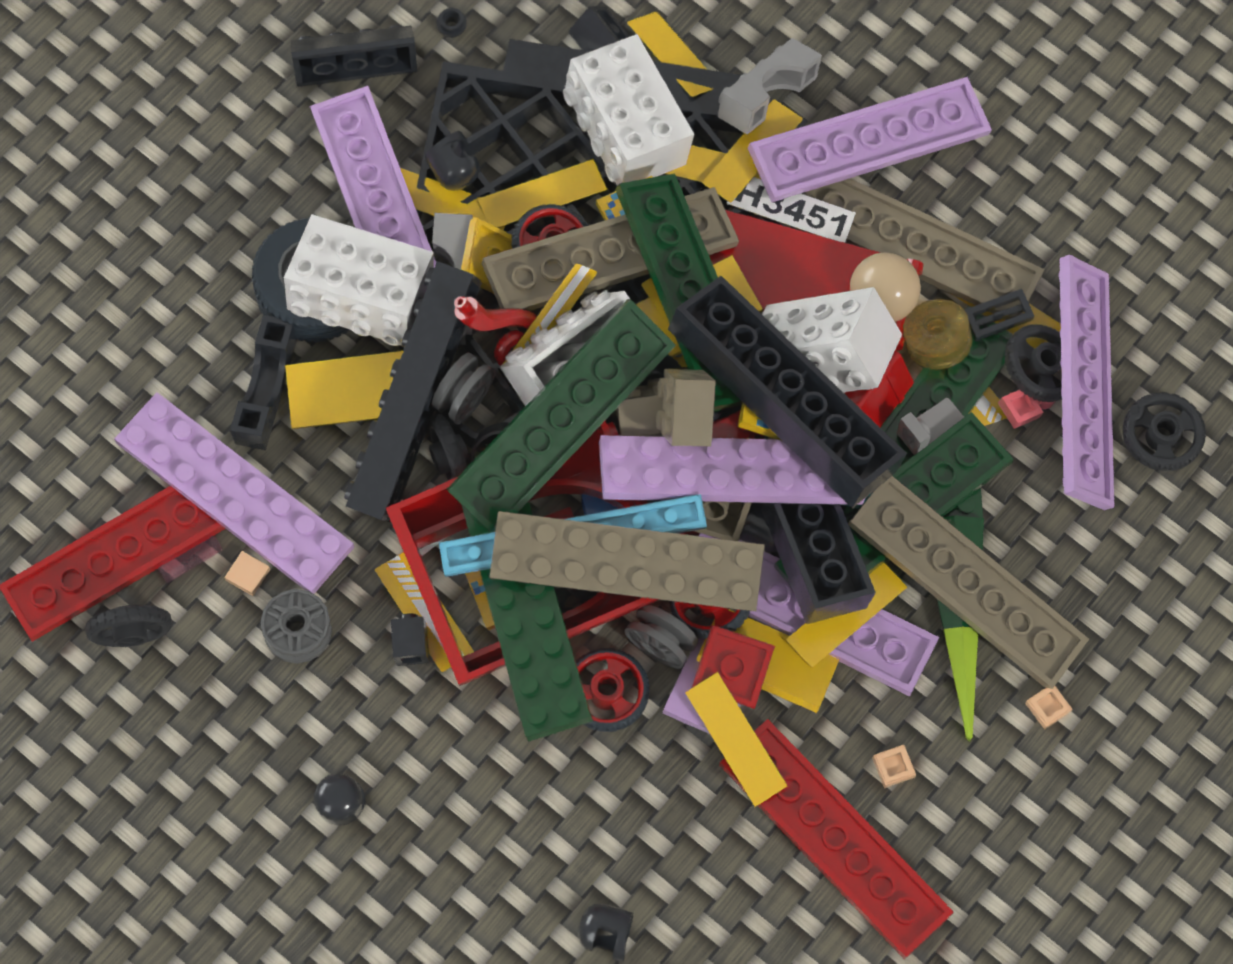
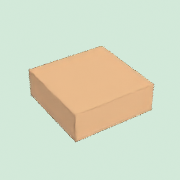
(247, 573)
(1048, 706)
(894, 766)

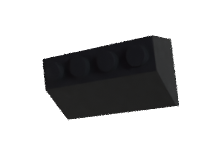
(354, 55)

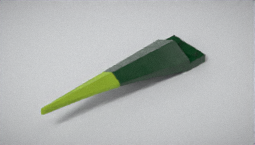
(959, 636)

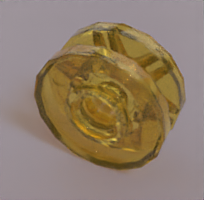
(937, 334)

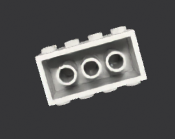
(627, 111)
(356, 279)
(842, 334)
(539, 362)

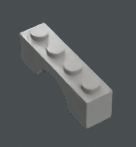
(788, 68)
(449, 242)

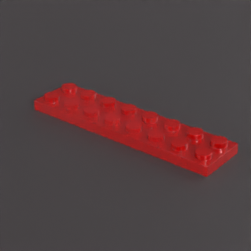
(106, 561)
(848, 849)

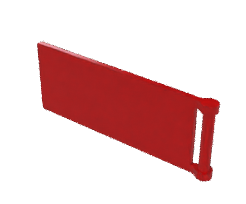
(794, 264)

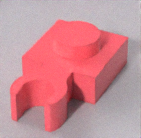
(1021, 408)

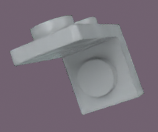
(927, 427)

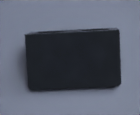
(597, 29)

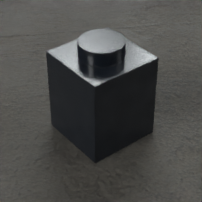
(409, 640)

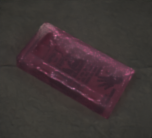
(190, 559)

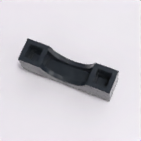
(258, 408)

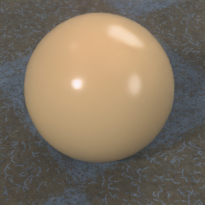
(893, 280)

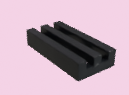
(1004, 325)

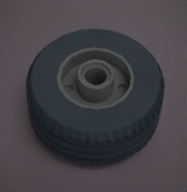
(269, 286)

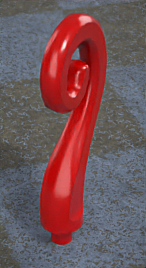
(476, 317)

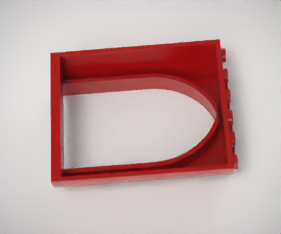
(438, 514)

